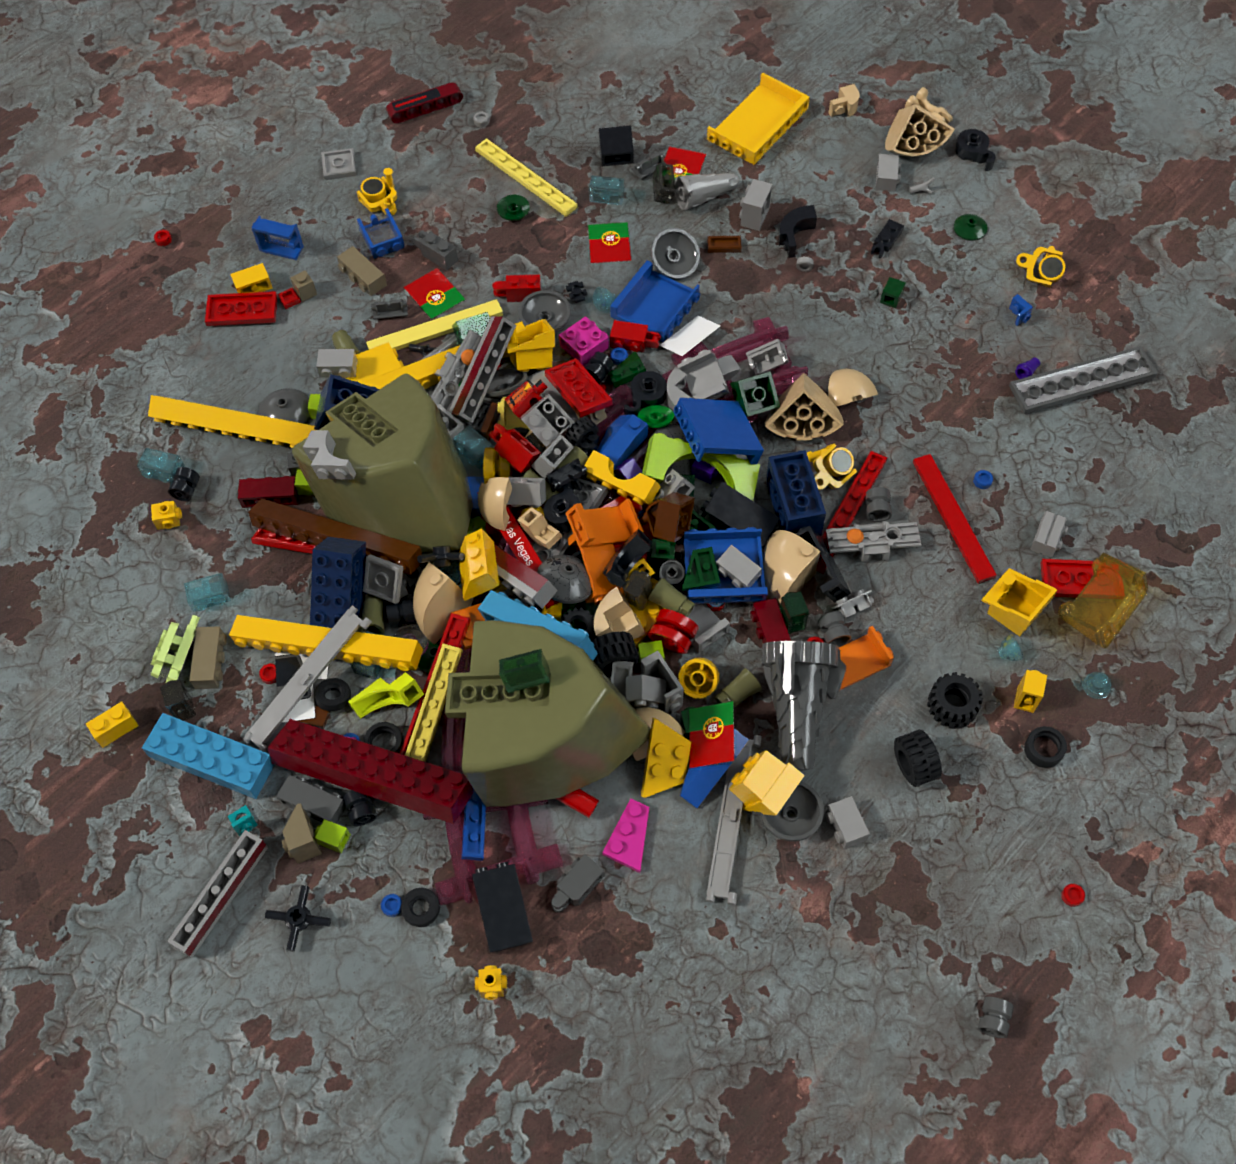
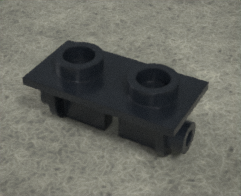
(562, 475)

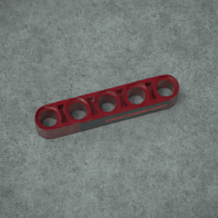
(424, 102)

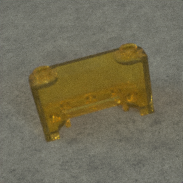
(1106, 600)

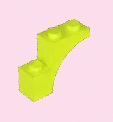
(380, 694)

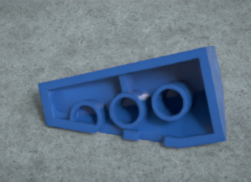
(623, 438)
(702, 779)

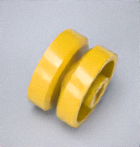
(495, 467)

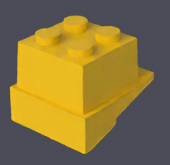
(532, 346)
(1017, 600)
(765, 783)

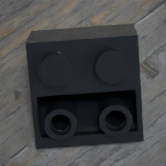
(616, 146)

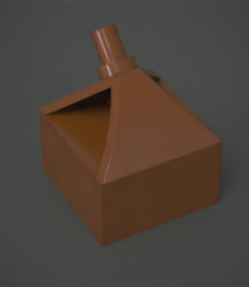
(669, 516)

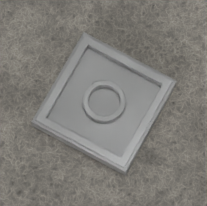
(338, 164)
(382, 579)

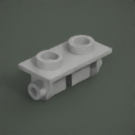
(860, 599)

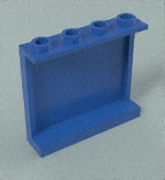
(654, 301)
(717, 428)
(746, 541)

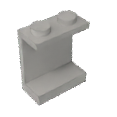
(704, 376)
(710, 627)
(655, 666)

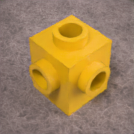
(166, 515)
(494, 989)

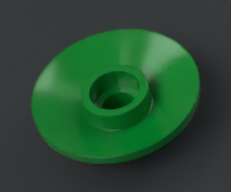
(656, 416)

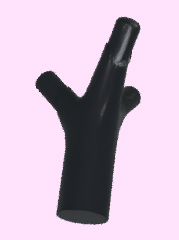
(421, 349)

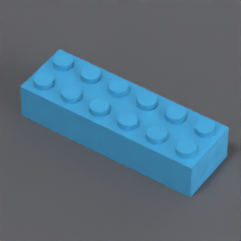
(502, 608)
(208, 755)

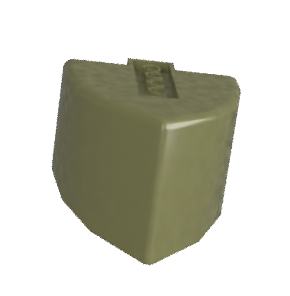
(404, 465)
(544, 736)

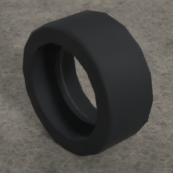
(382, 727)
(1052, 734)

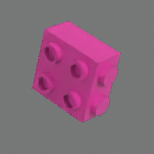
(583, 340)

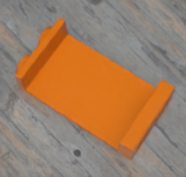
(603, 525)
(595, 561)
(864, 657)

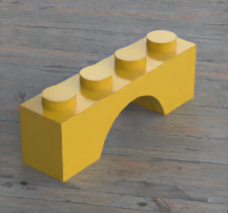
(640, 488)

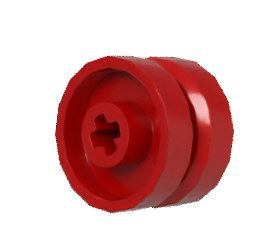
(673, 630)

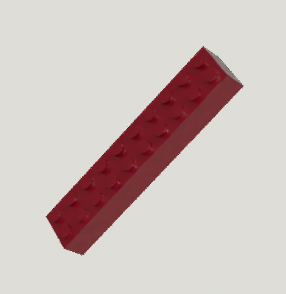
(371, 770)

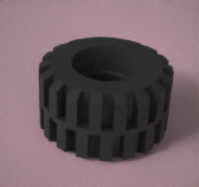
(614, 647)
(958, 686)
(917, 758)

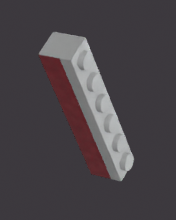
(482, 369)
(523, 580)
(218, 894)

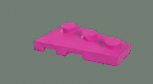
(628, 837)

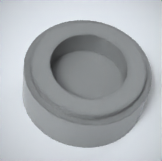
(481, 119)
(804, 264)

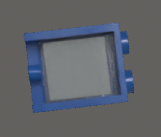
(381, 236)
(277, 238)

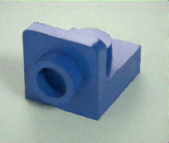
(1021, 309)

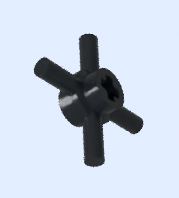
(441, 556)
(293, 913)

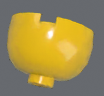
(692, 680)

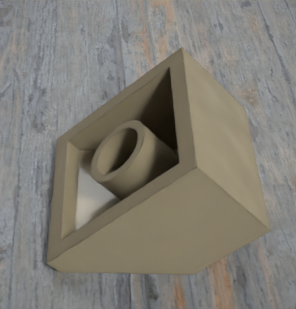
(300, 836)

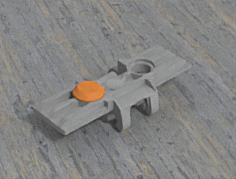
(455, 369)
(853, 539)

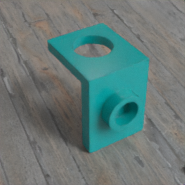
(244, 823)

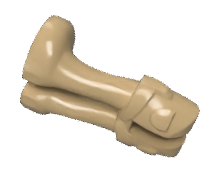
(922, 102)

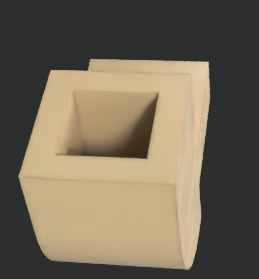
(846, 102)
(538, 529)

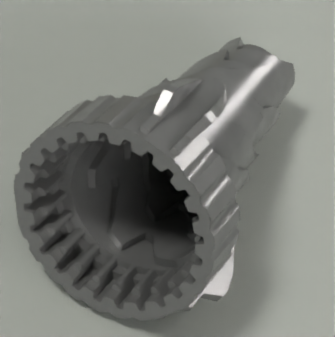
(799, 680)

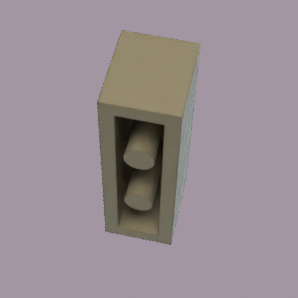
(361, 271)
(207, 657)

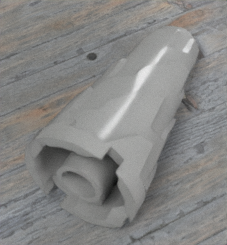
(699, 188)

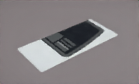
(286, 667)

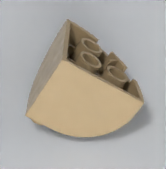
(916, 132)
(804, 412)
(788, 564)
(435, 600)

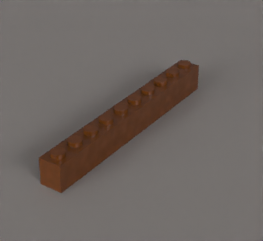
(315, 529)

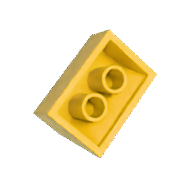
(479, 567)

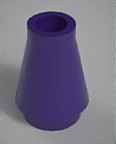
(1027, 368)

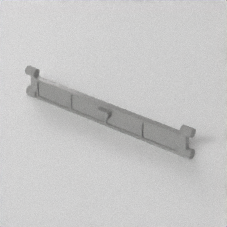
(305, 677)
(728, 832)

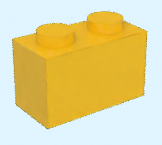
(252, 279)
(1030, 691)
(112, 724)

